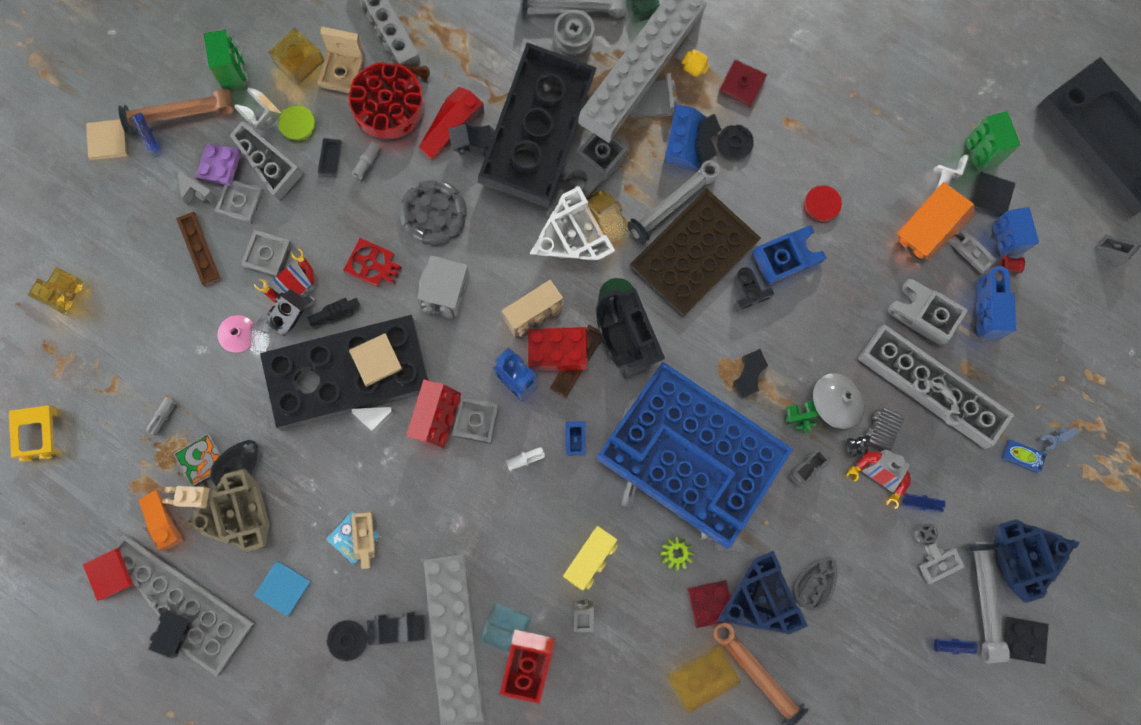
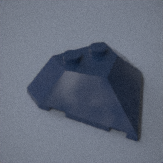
(1030, 557)
(764, 599)

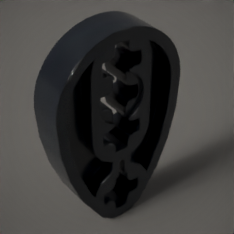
(234, 453)

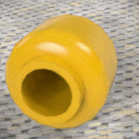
(695, 62)

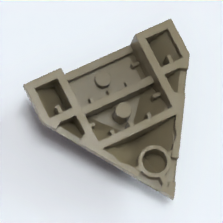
(234, 513)

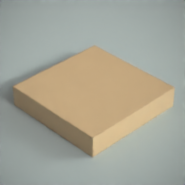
(106, 140)
(375, 359)

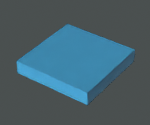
(282, 588)

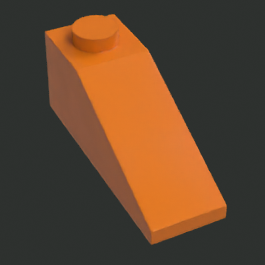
(160, 522)

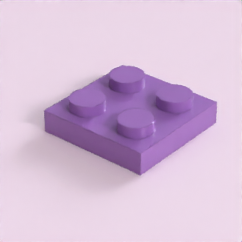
(218, 164)

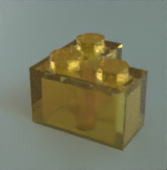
(608, 215)
(58, 290)

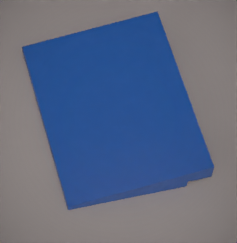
(695, 455)

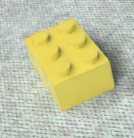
(590, 559)

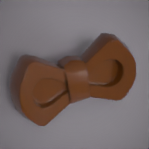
(423, 71)

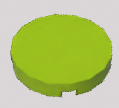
(296, 123)

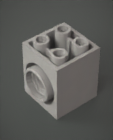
(443, 287)

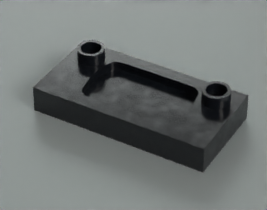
(1103, 126)

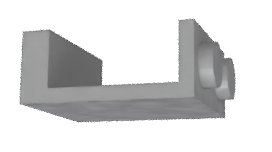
(657, 100)

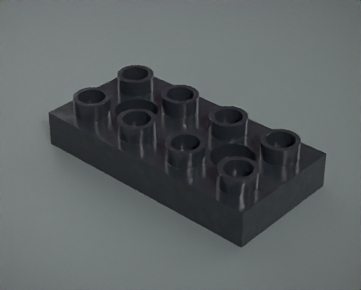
(536, 125)
(340, 381)

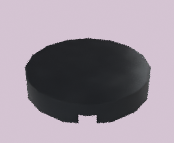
(735, 142)
(347, 640)

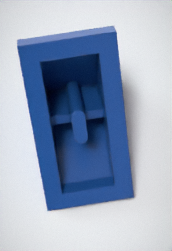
(575, 438)

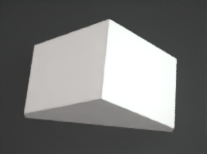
(373, 417)

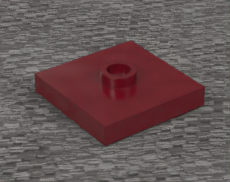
(742, 82)

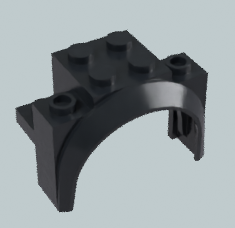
(627, 333)

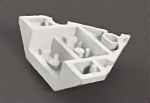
(573, 231)

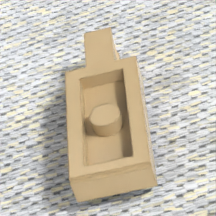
(363, 538)

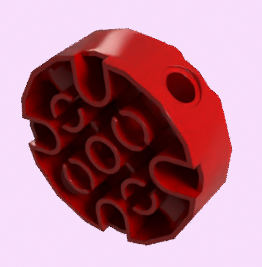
(386, 100)

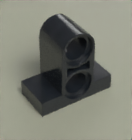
(750, 285)

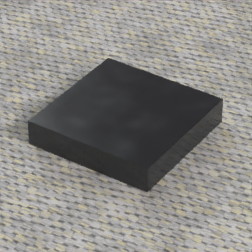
(992, 194)

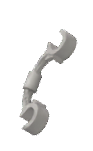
(946, 392)

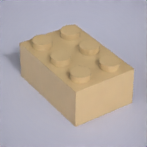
(533, 309)

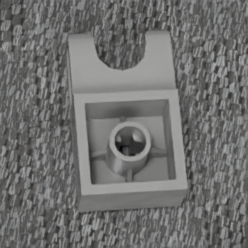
(928, 313)

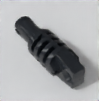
(333, 311)

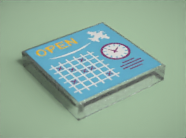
(342, 539)

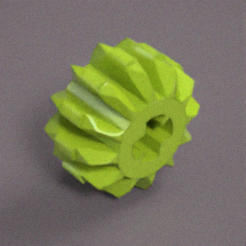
(679, 560)

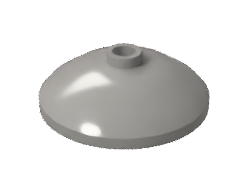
(838, 401)

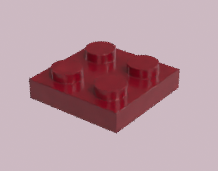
(708, 602)

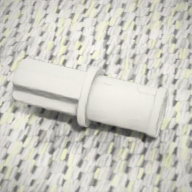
(525, 458)

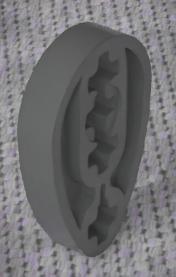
(805, 579)

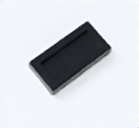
(330, 157)

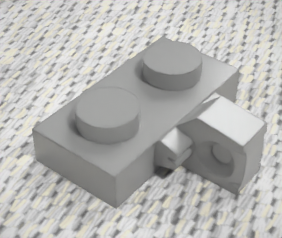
(939, 563)

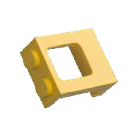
(33, 415)

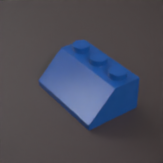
(682, 138)

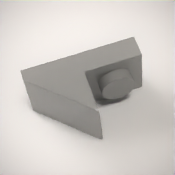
(191, 188)

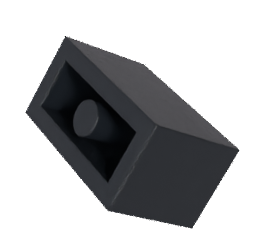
(170, 633)

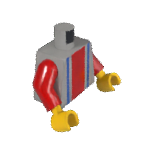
(296, 276)
(885, 469)

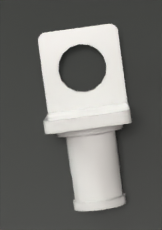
(948, 173)

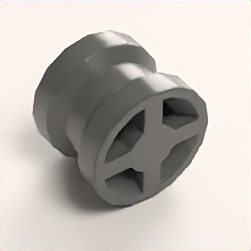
(930, 533)

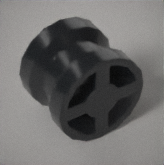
(857, 446)

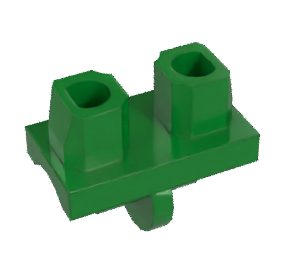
(794, 416)

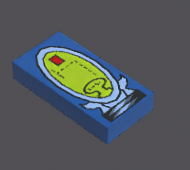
(1024, 456)

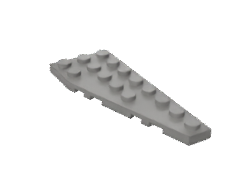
(215, 627)

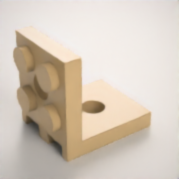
(344, 53)

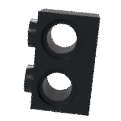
(286, 312)

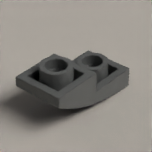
(561, 188)

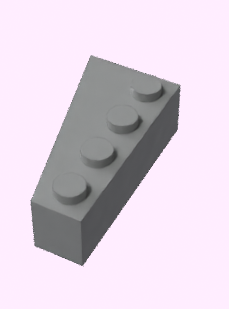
(270, 164)

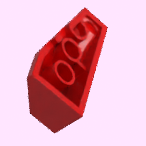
(458, 109)

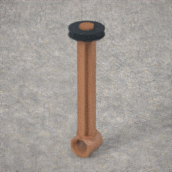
(220, 102)
(760, 676)

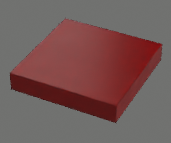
(108, 574)

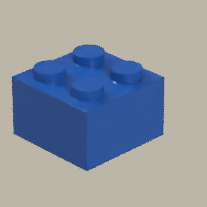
(1015, 232)

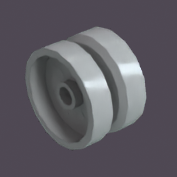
(574, 33)

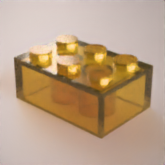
(703, 679)

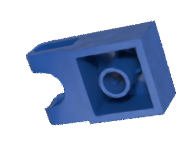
(792, 253)
(995, 305)
(515, 374)

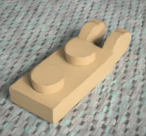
(187, 496)

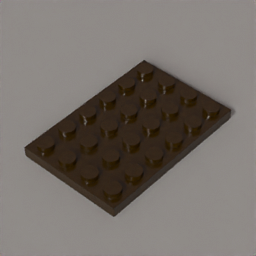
(695, 252)

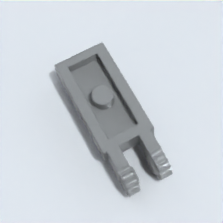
(972, 251)

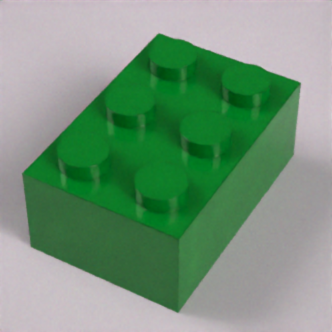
(225, 60)
(992, 141)

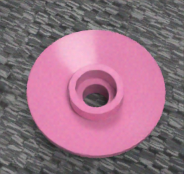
(238, 342)

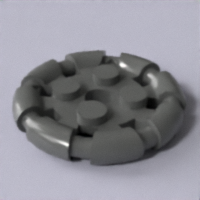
(433, 201)

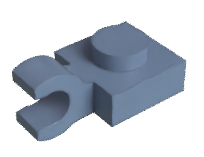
(1062, 435)

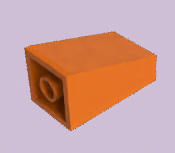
(936, 222)

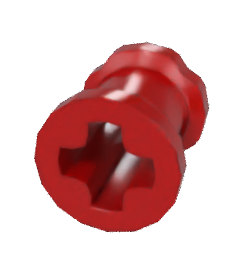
(1013, 264)

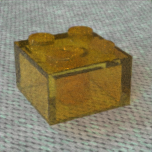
(296, 56)

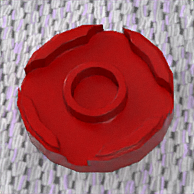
(823, 203)

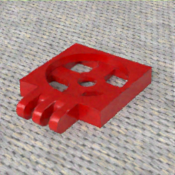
(385, 270)

